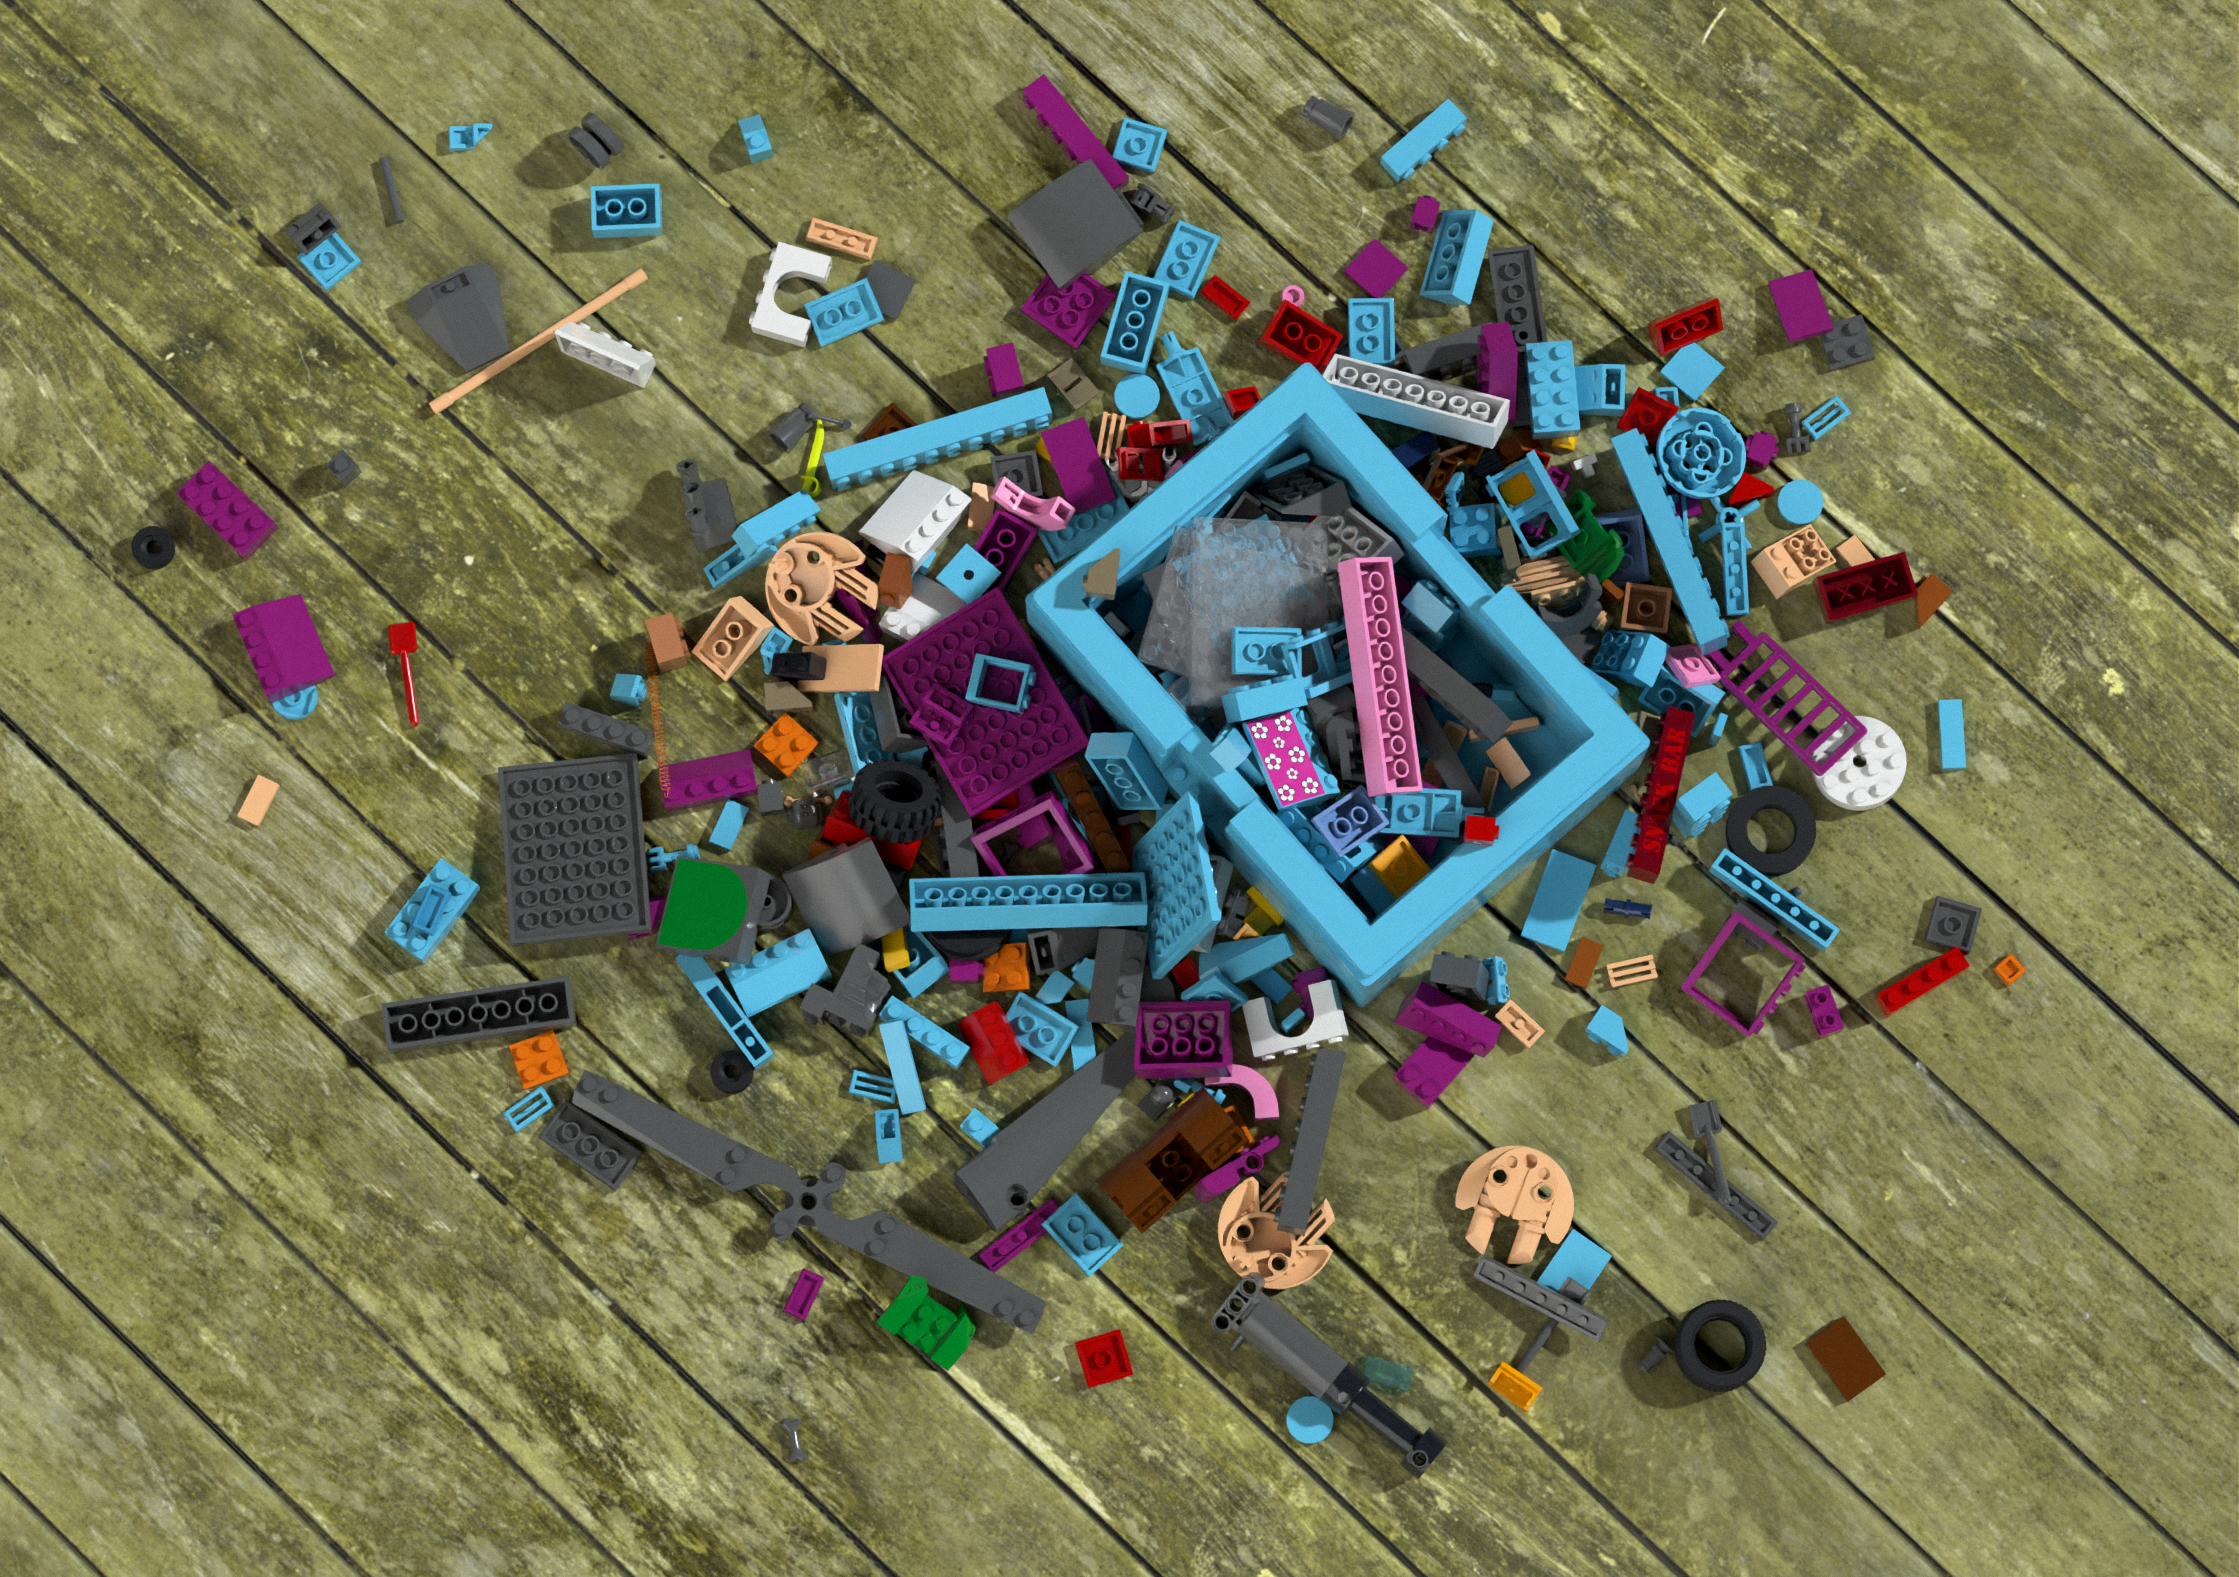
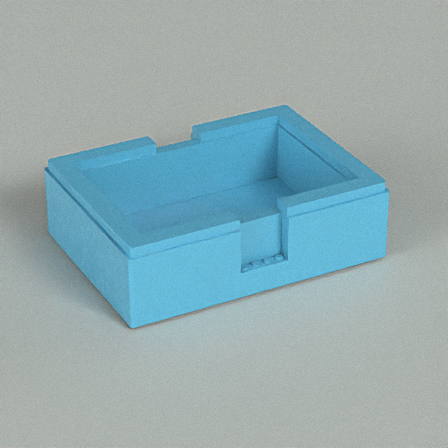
(1574, 757)

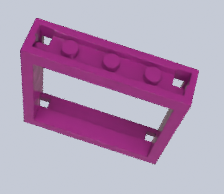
(1045, 802)
(1770, 1005)

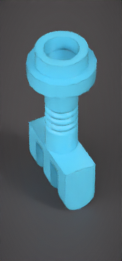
(691, 852)
(1186, 1083)

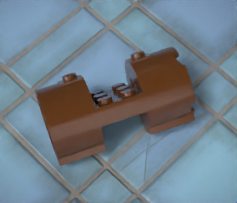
(1172, 1160)

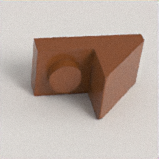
(1516, 446)

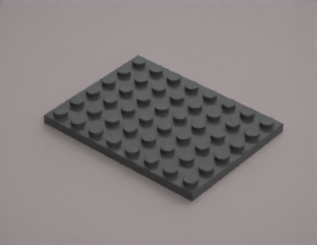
(574, 849)

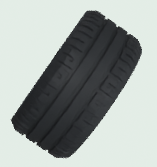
(1740, 1318)

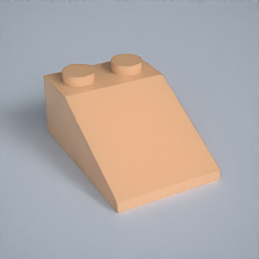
(732, 637)

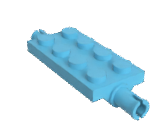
(1193, 391)
(1425, 813)

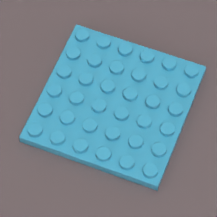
(1178, 884)

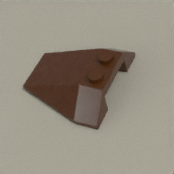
(1444, 467)

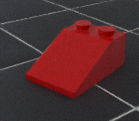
(1299, 336)

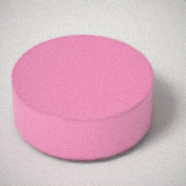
(1293, 294)

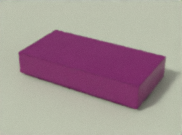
(804, 1294)

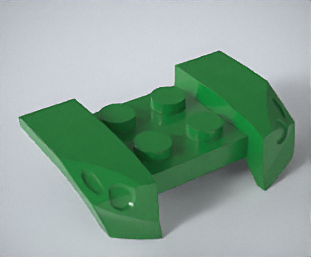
(1592, 549)
(928, 1323)

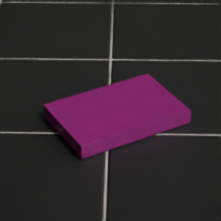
(1800, 306)

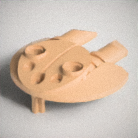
(815, 586)
(1518, 1197)
(1265, 1243)

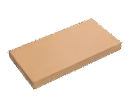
(847, 668)

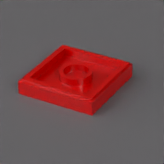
(1647, 414)
(1104, 1358)

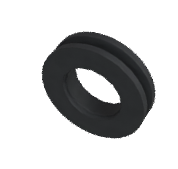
(1771, 798)
(969, 946)

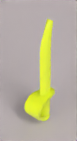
(813, 462)

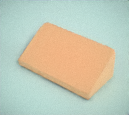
(981, 507)
(1509, 763)

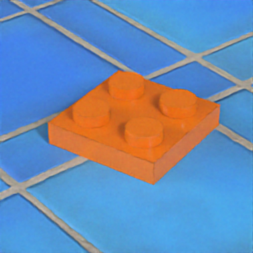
(786, 745)
(1007, 969)
(539, 1060)

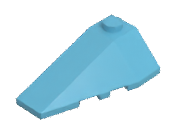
(1245, 958)

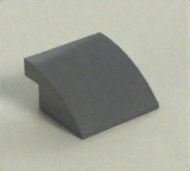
(1075, 224)
(846, 897)

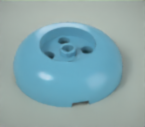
(1700, 427)

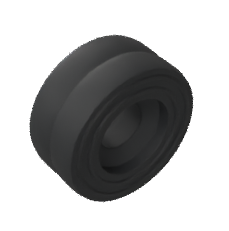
(144, 538)
(727, 1059)

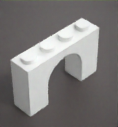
(787, 263)
(1327, 1023)

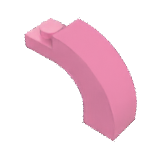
(1039, 513)
(1255, 1086)

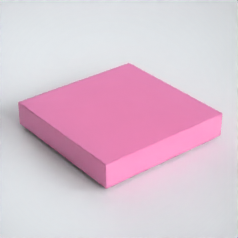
(1690, 666)

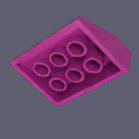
(283, 646)
(1183, 1039)

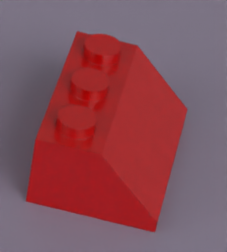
(1686, 326)
(993, 1043)

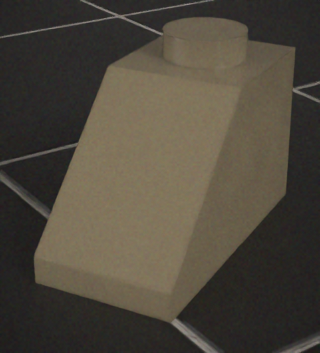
(1103, 577)
(783, 698)

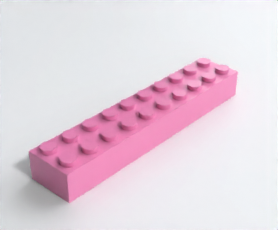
(1379, 676)

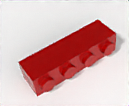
(1922, 982)

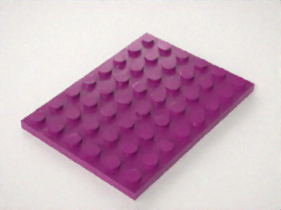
(995, 747)

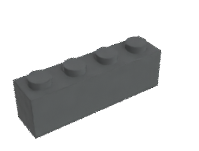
(606, 729)

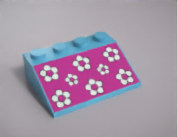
(1291, 759)

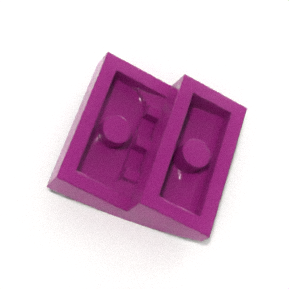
(941, 715)

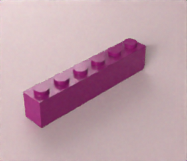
(1070, 130)

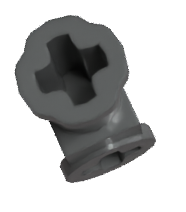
(1149, 203)

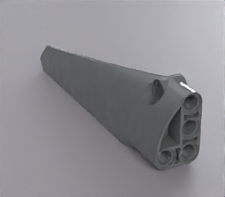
(1041, 1139)

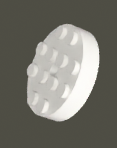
(1868, 785)

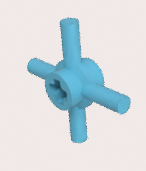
(1723, 512)

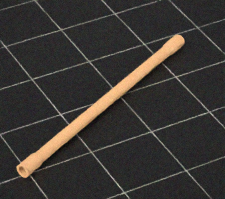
(448, 398)

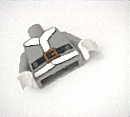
(1138, 489)

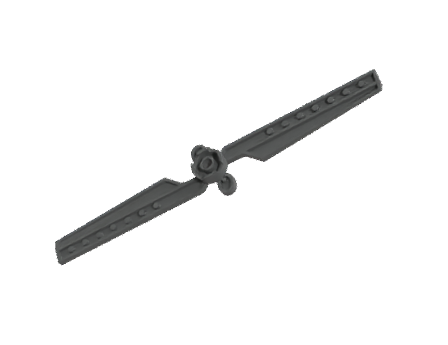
(874, 1235)

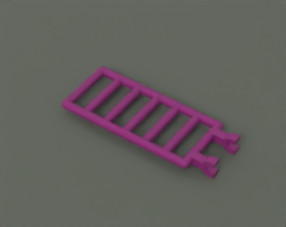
(1811, 684)

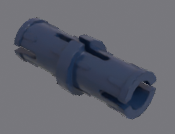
(1627, 908)

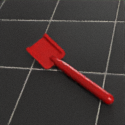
(404, 641)

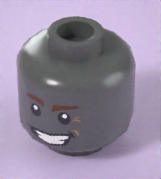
(804, 814)

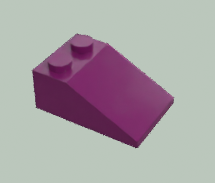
(1431, 1070)

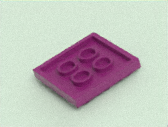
(1069, 311)

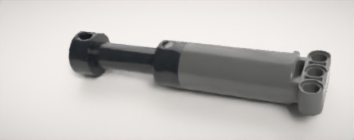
(1321, 1370)

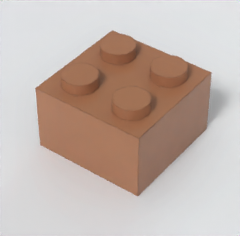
(1645, 609)
(665, 638)

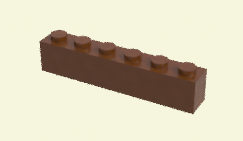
(1091, 817)

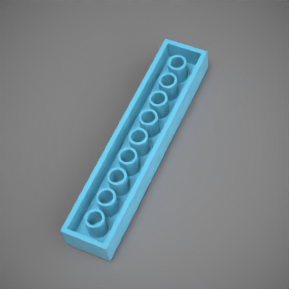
(938, 439)
(1672, 547)
(1028, 902)

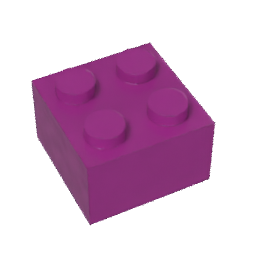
(1004, 370)

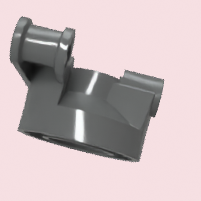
(707, 507)

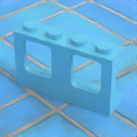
(1545, 500)
(1329, 673)
(1300, 824)

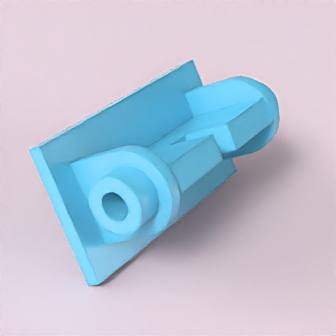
(1498, 990)

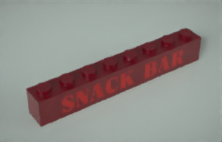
(1660, 794)

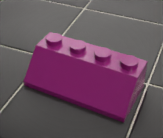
(709, 780)
(1035, 831)

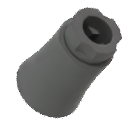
(1328, 116)
(791, 428)

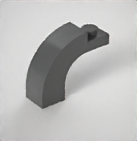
(1577, 614)

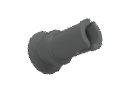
(1655, 1355)

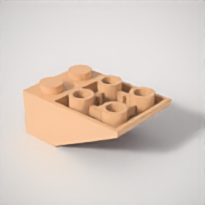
(1793, 561)

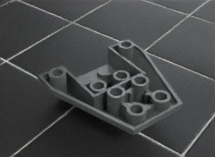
(464, 315)

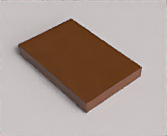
(1845, 1359)

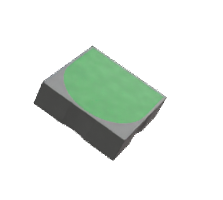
(713, 910)

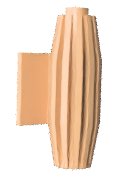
(1548, 581)

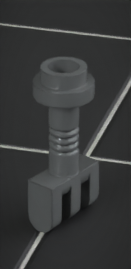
(1792, 410)
(1332, 579)

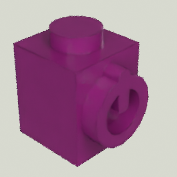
(1760, 449)

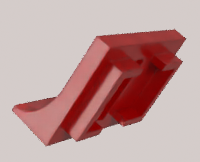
(1129, 464)

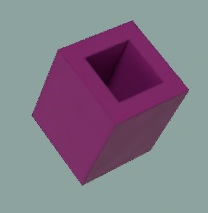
(1425, 214)

